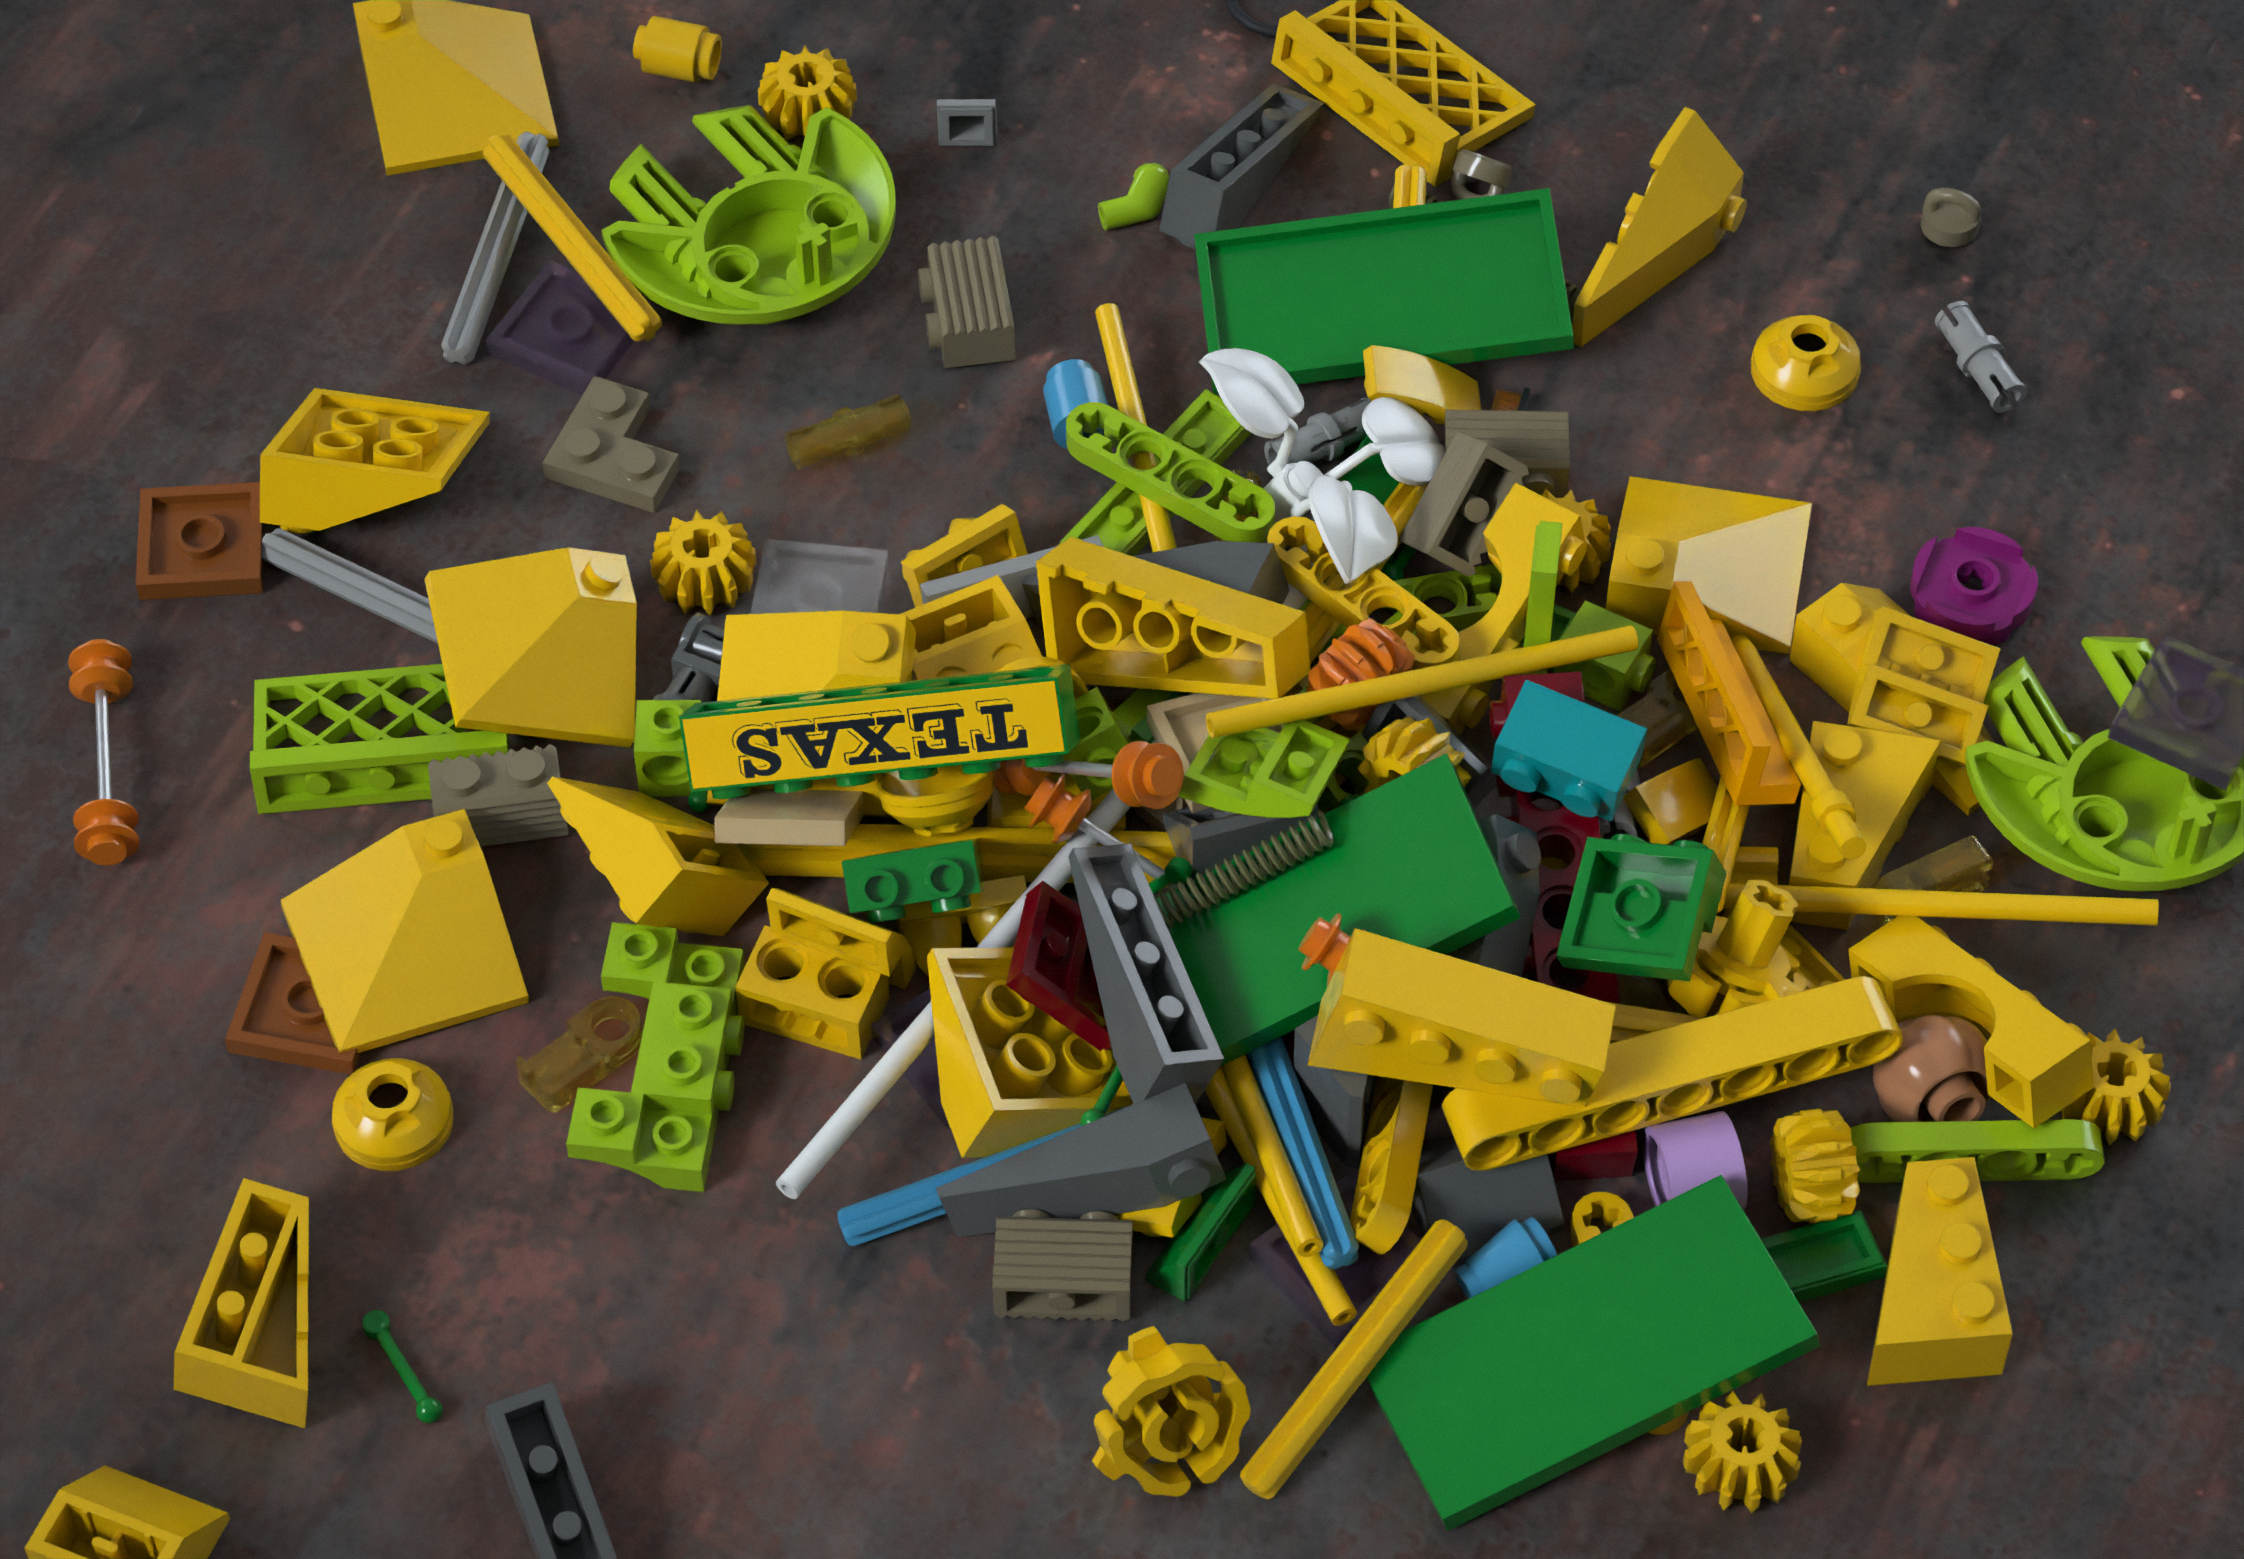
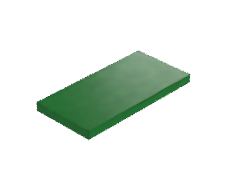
(1419, 278)
(1399, 866)
(1588, 1351)

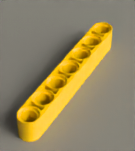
(1687, 1072)

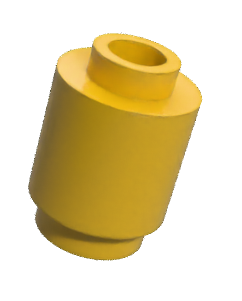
(677, 49)

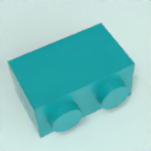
(1568, 751)

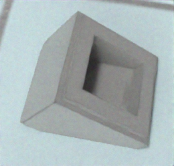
(967, 122)

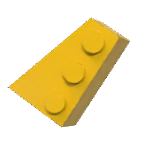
(1884, 782)
(1942, 1284)
(251, 1312)

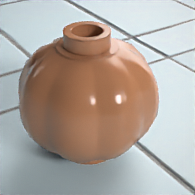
(1935, 1065)

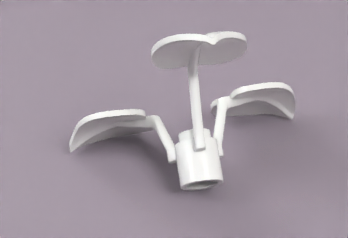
(1349, 521)

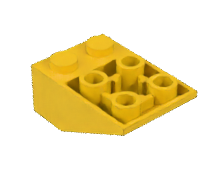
(970, 632)
(661, 858)

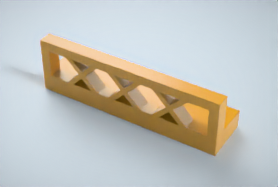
(1724, 703)

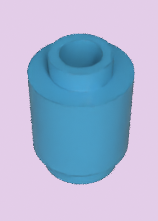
(1065, 388)

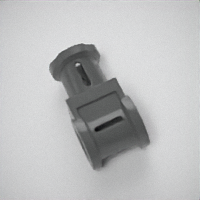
(696, 662)

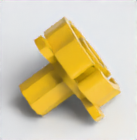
(1744, 955)
(1165, 1407)

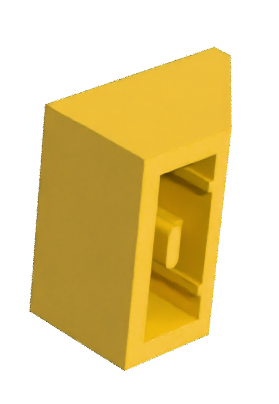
(124, 1518)

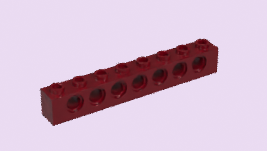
(1562, 836)

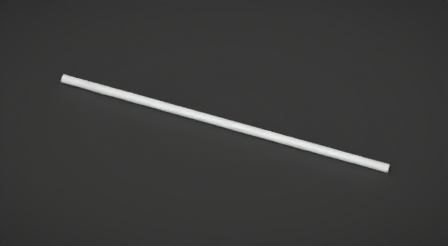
(921, 1030)

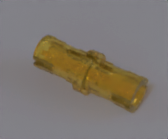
(848, 431)

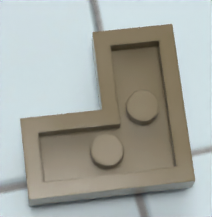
(599, 450)

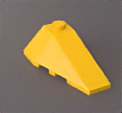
(1668, 230)

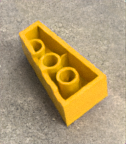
(1165, 629)
(1458, 1025)

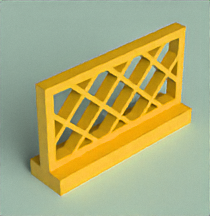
(1379, 101)

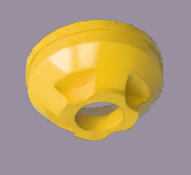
(1805, 378)
(937, 802)
(396, 1135)

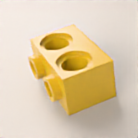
(808, 1003)

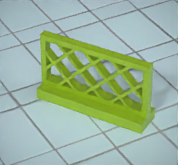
(358, 772)

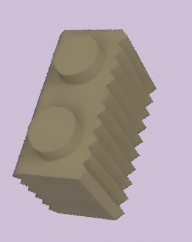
(970, 303)
(1529, 437)
(1462, 502)
(501, 794)
(1063, 1266)

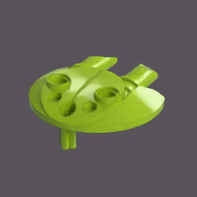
(774, 244)
(2057, 793)

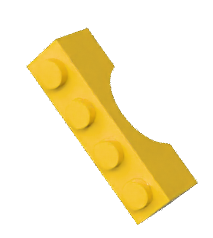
(1510, 548)
(2030, 1056)

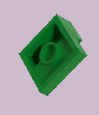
(931, 873)
(1641, 907)

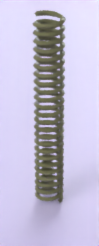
(1247, 878)

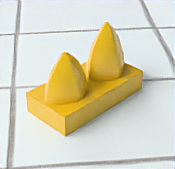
(967, 546)
(943, 929)

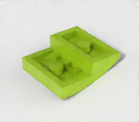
(1265, 770)

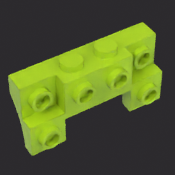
(682, 1062)

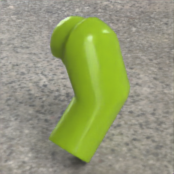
(1142, 201)

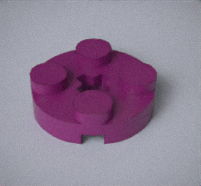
(1978, 614)

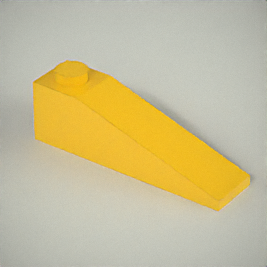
(1829, 651)

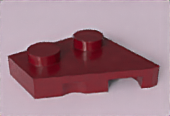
(1055, 966)

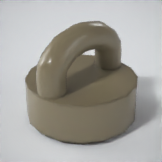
(1481, 168)
(1950, 217)

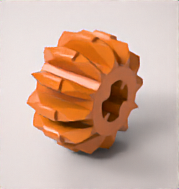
(1356, 656)

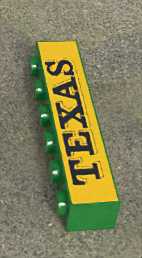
(881, 730)

